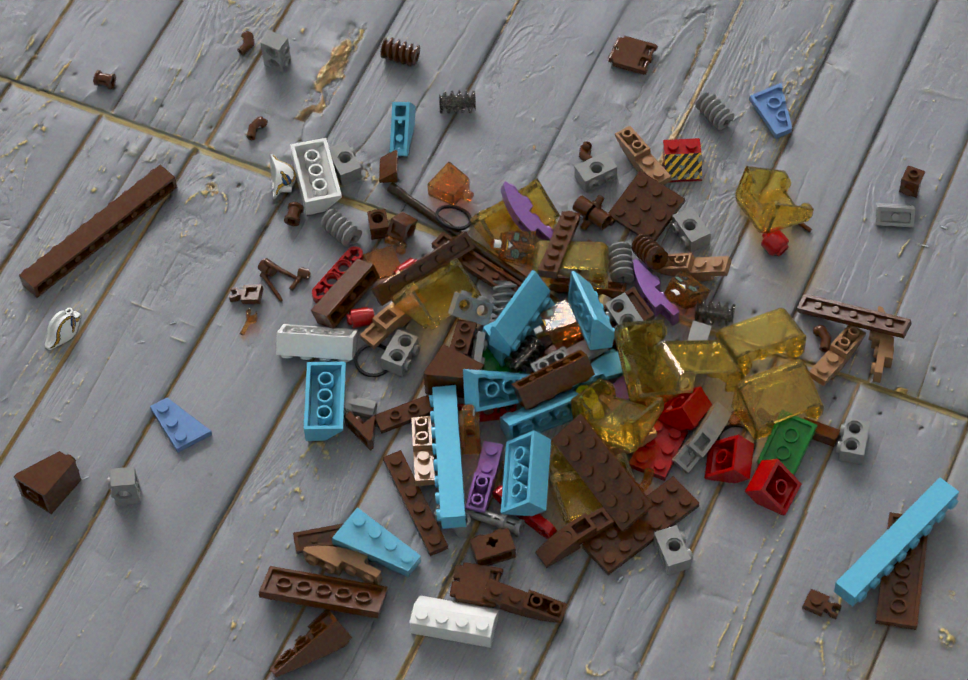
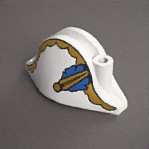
(282, 176)
(62, 328)

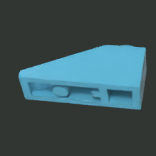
(402, 127)

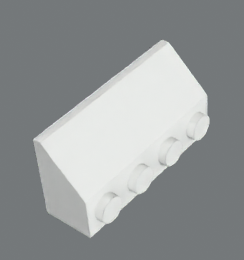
(315, 175)
(316, 342)
(453, 621)

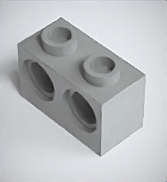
(276, 51)
(470, 311)
(628, 313)
(396, 351)
(854, 441)

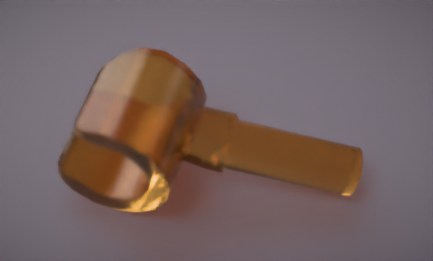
(249, 320)

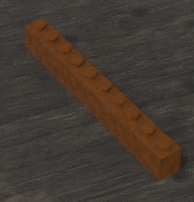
(98, 231)

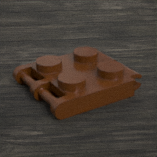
(631, 54)
(472, 583)

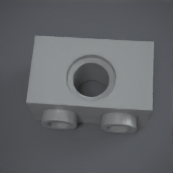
(345, 163)
(595, 171)
(689, 220)
(124, 486)
(672, 560)

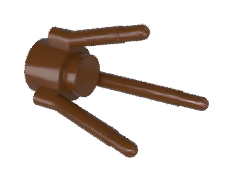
(269, 268)

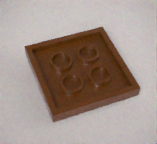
(646, 206)

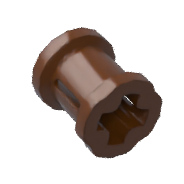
(104, 79)
(293, 215)

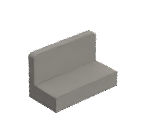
(895, 215)

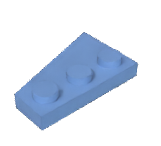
(773, 110)
(179, 425)

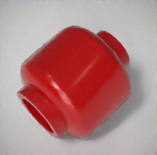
(775, 243)

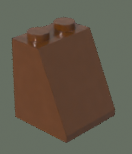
(447, 370)
(49, 481)

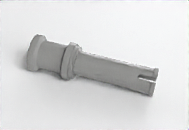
(502, 522)

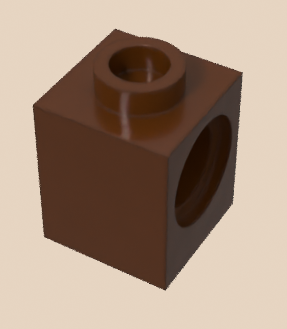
(377, 223)
(402, 226)

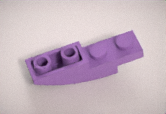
(520, 211)
(649, 289)
(485, 477)

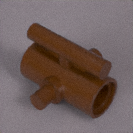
(592, 212)

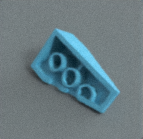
(605, 368)

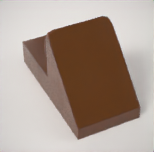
(363, 431)

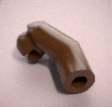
(248, 39)
(585, 151)
(825, 336)

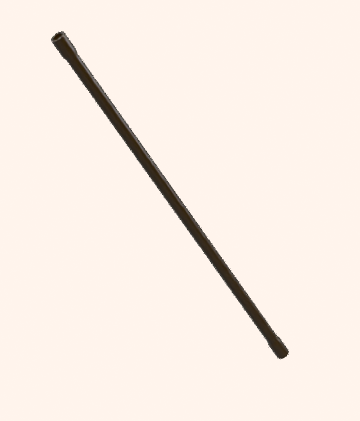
(402, 195)

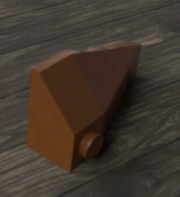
(322, 639)

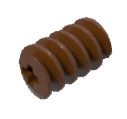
(400, 53)
(649, 251)

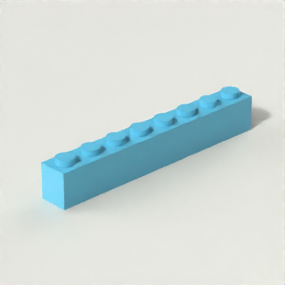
(449, 457)
(896, 542)

